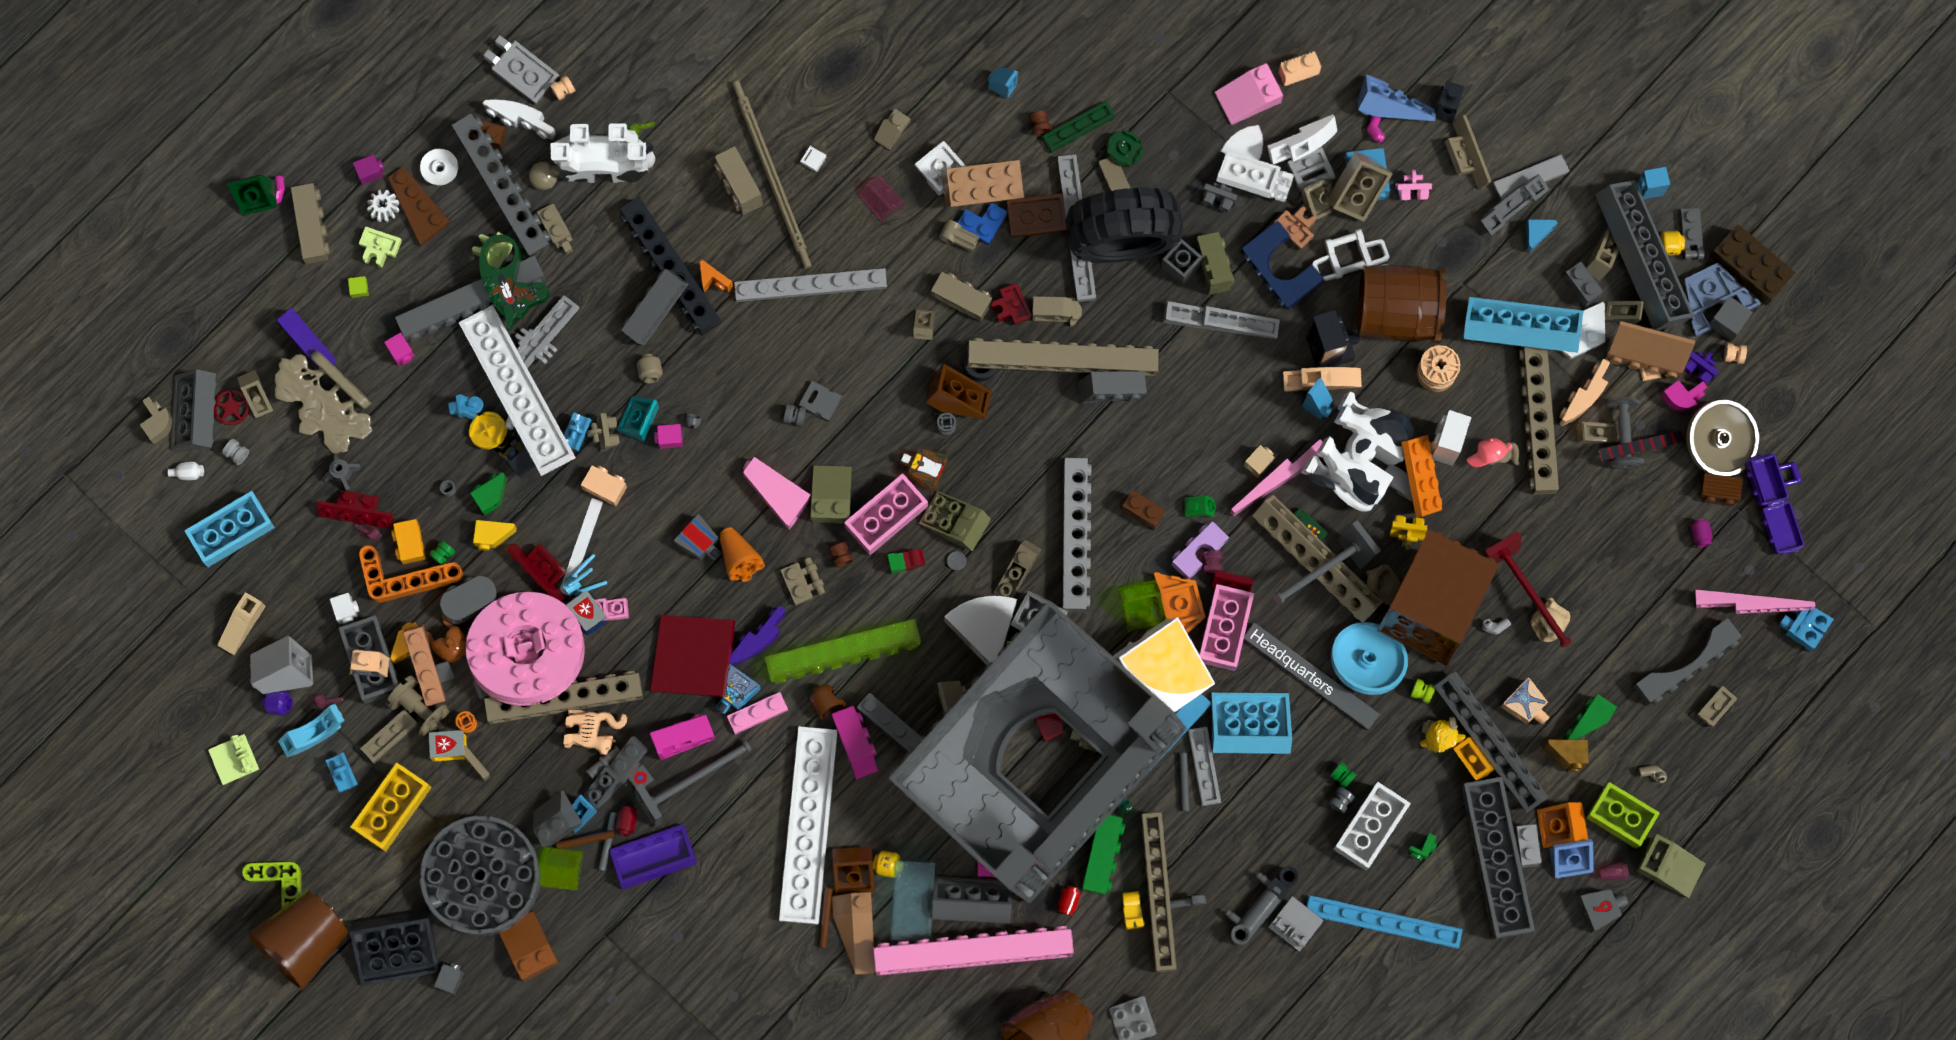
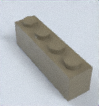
(309, 223)

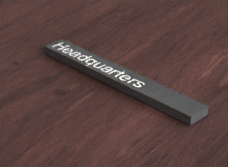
(1311, 676)

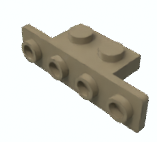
(1466, 154)

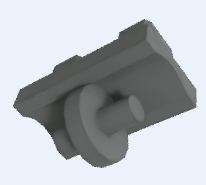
(1220, 193)

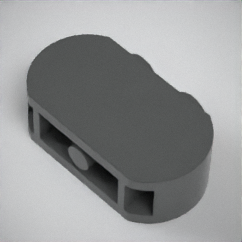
(468, 599)

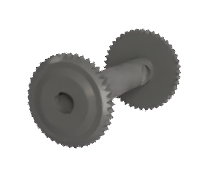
(1623, 405)

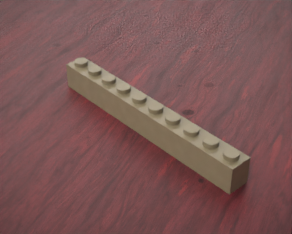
(1060, 358)

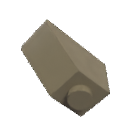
(255, 394)

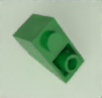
(490, 494)

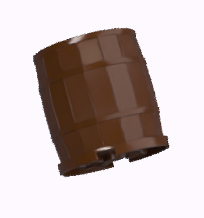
(1401, 302)

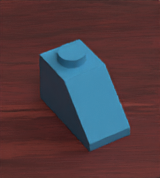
(1003, 81)

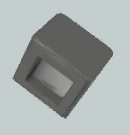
(444, 671)

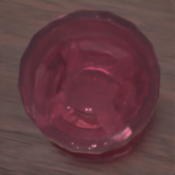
(1213, 561)

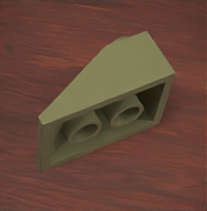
(831, 494)

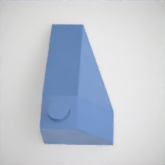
(1382, 101)

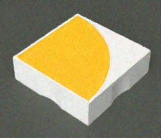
(1167, 664)

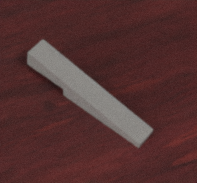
(1220, 320)

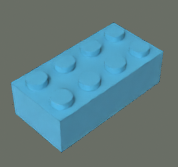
(229, 529)

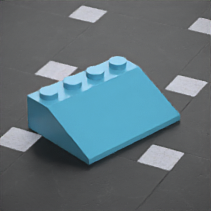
(1251, 723)

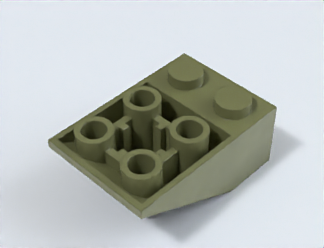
(955, 520)
(1670, 866)

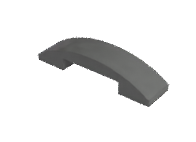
(1513, 202)

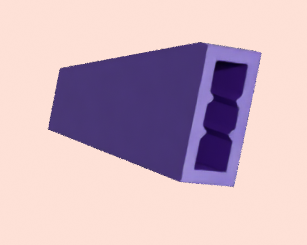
(303, 336)

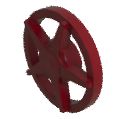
(231, 407)

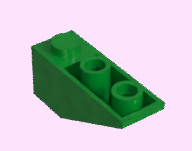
(1596, 715)

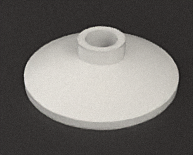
(435, 159)

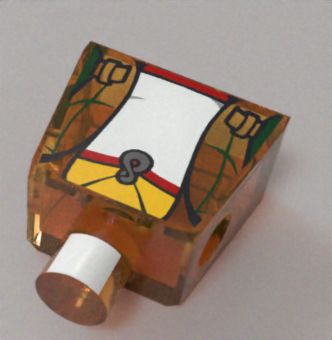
(926, 467)

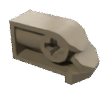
(1056, 310)

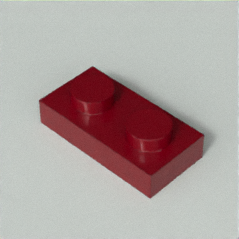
(1232, 581)

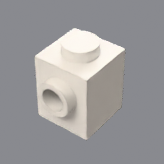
(345, 608)

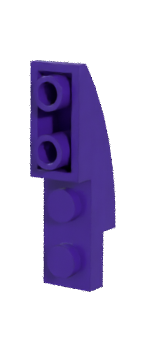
(753, 645)

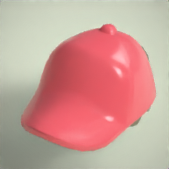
(1494, 451)

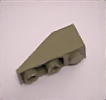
(1018, 569)

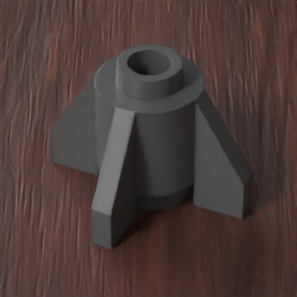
(344, 474)

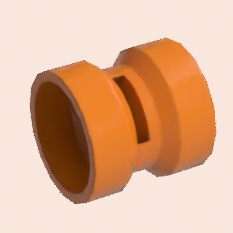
(467, 725)

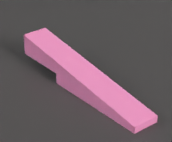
(1277, 478)
(1749, 603)

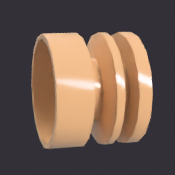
(1432, 376)

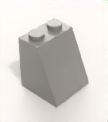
(281, 667)

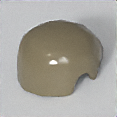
(541, 176)

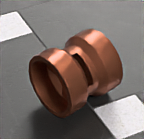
(1040, 122)
(840, 555)

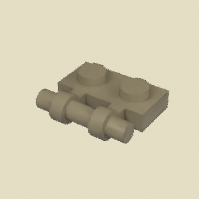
(796, 582)

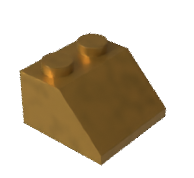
(1568, 753)

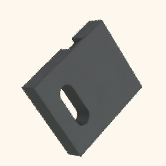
(824, 403)

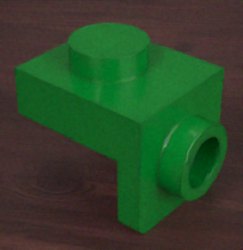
(1199, 506)
(1428, 846)

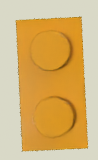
(409, 542)
(1474, 759)

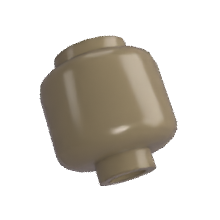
(649, 368)

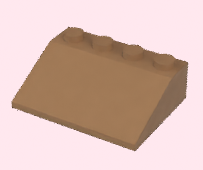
(1649, 350)

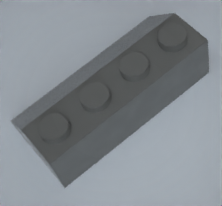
(193, 411)
(971, 900)

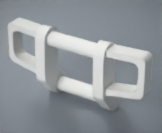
(1362, 246)

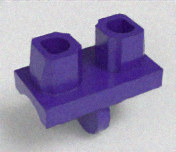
(1703, 364)

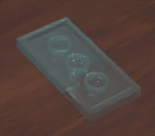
(912, 901)

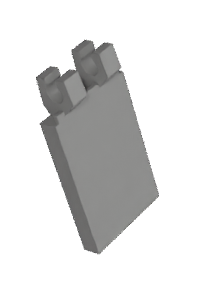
(521, 70)

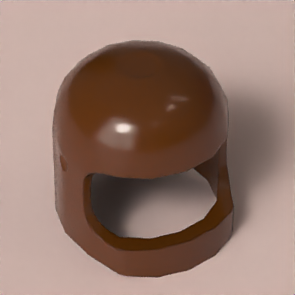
(823, 699)

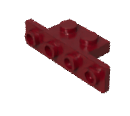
(357, 509)
(541, 567)

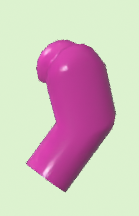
(1373, 130)
(280, 188)

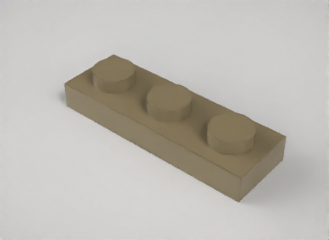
(389, 736)

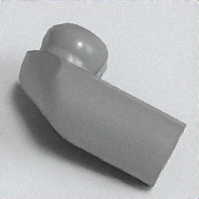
(1495, 628)

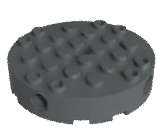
(487, 904)

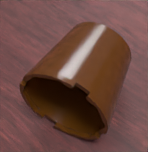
(300, 937)

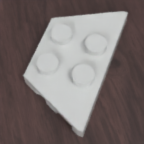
(1592, 330)

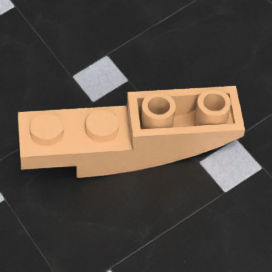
(1333, 378)
(1583, 400)

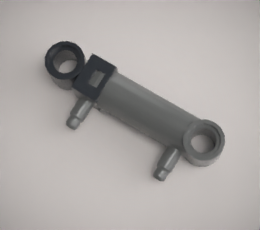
(1263, 906)

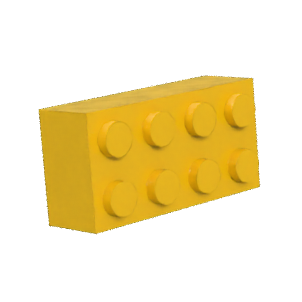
(391, 807)

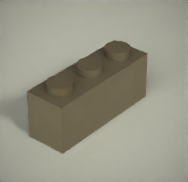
(961, 296)

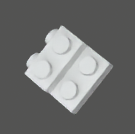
(936, 160)

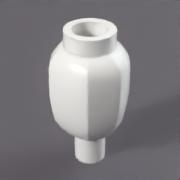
(187, 471)

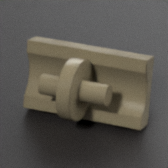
(600, 432)

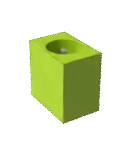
(358, 287)

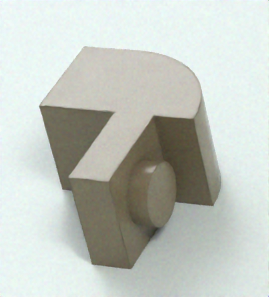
(159, 424)

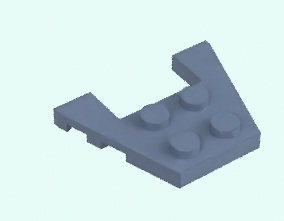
(1712, 288)

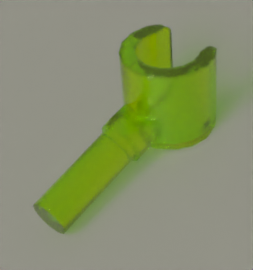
(636, 127)

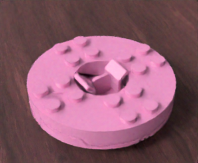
(525, 648)

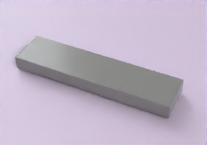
(1547, 170)
(1204, 766)

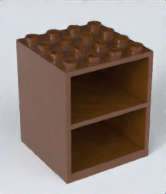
(1438, 597)

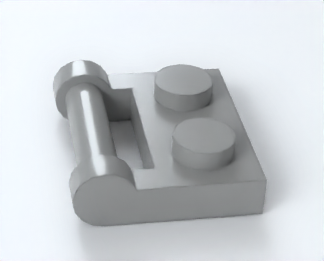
(1309, 164)

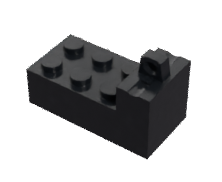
(1330, 341)

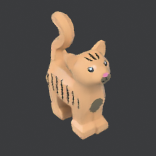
(589, 728)

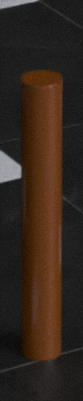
(585, 839)
(825, 918)

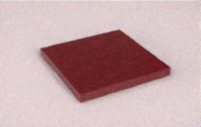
(693, 656)

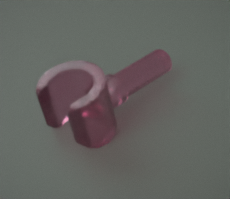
(374, 534)
(322, 702)

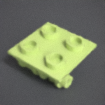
(233, 759)

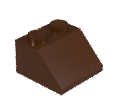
(853, 870)

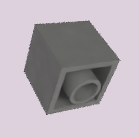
(1181, 262)
(1730, 318)

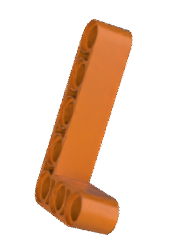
(406, 580)

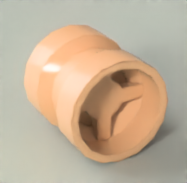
(562, 88)
(1735, 353)

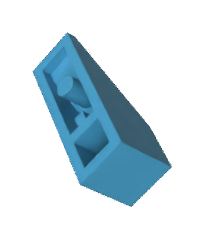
(1319, 400)

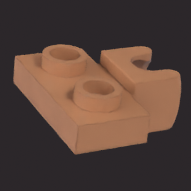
(1298, 227)

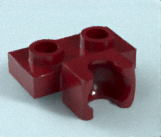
(1012, 305)

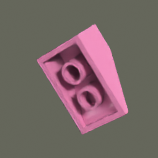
(1249, 94)

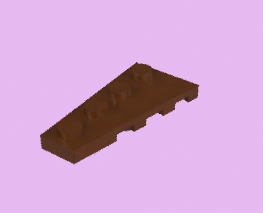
(420, 210)

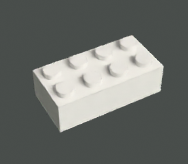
(1371, 826)

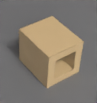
(1259, 461)

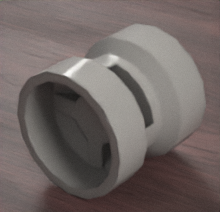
(235, 451)

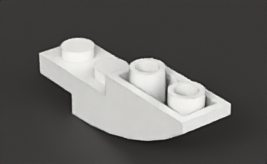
(514, 113)
(1308, 140)

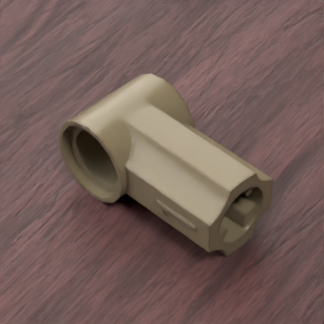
(954, 234)

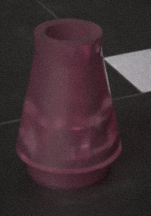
(1615, 872)

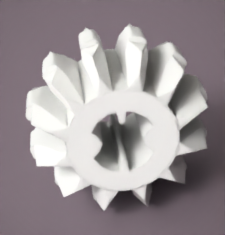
(385, 199)

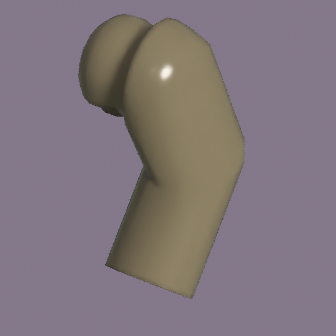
(1653, 771)

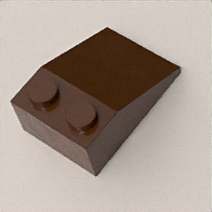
(957, 394)

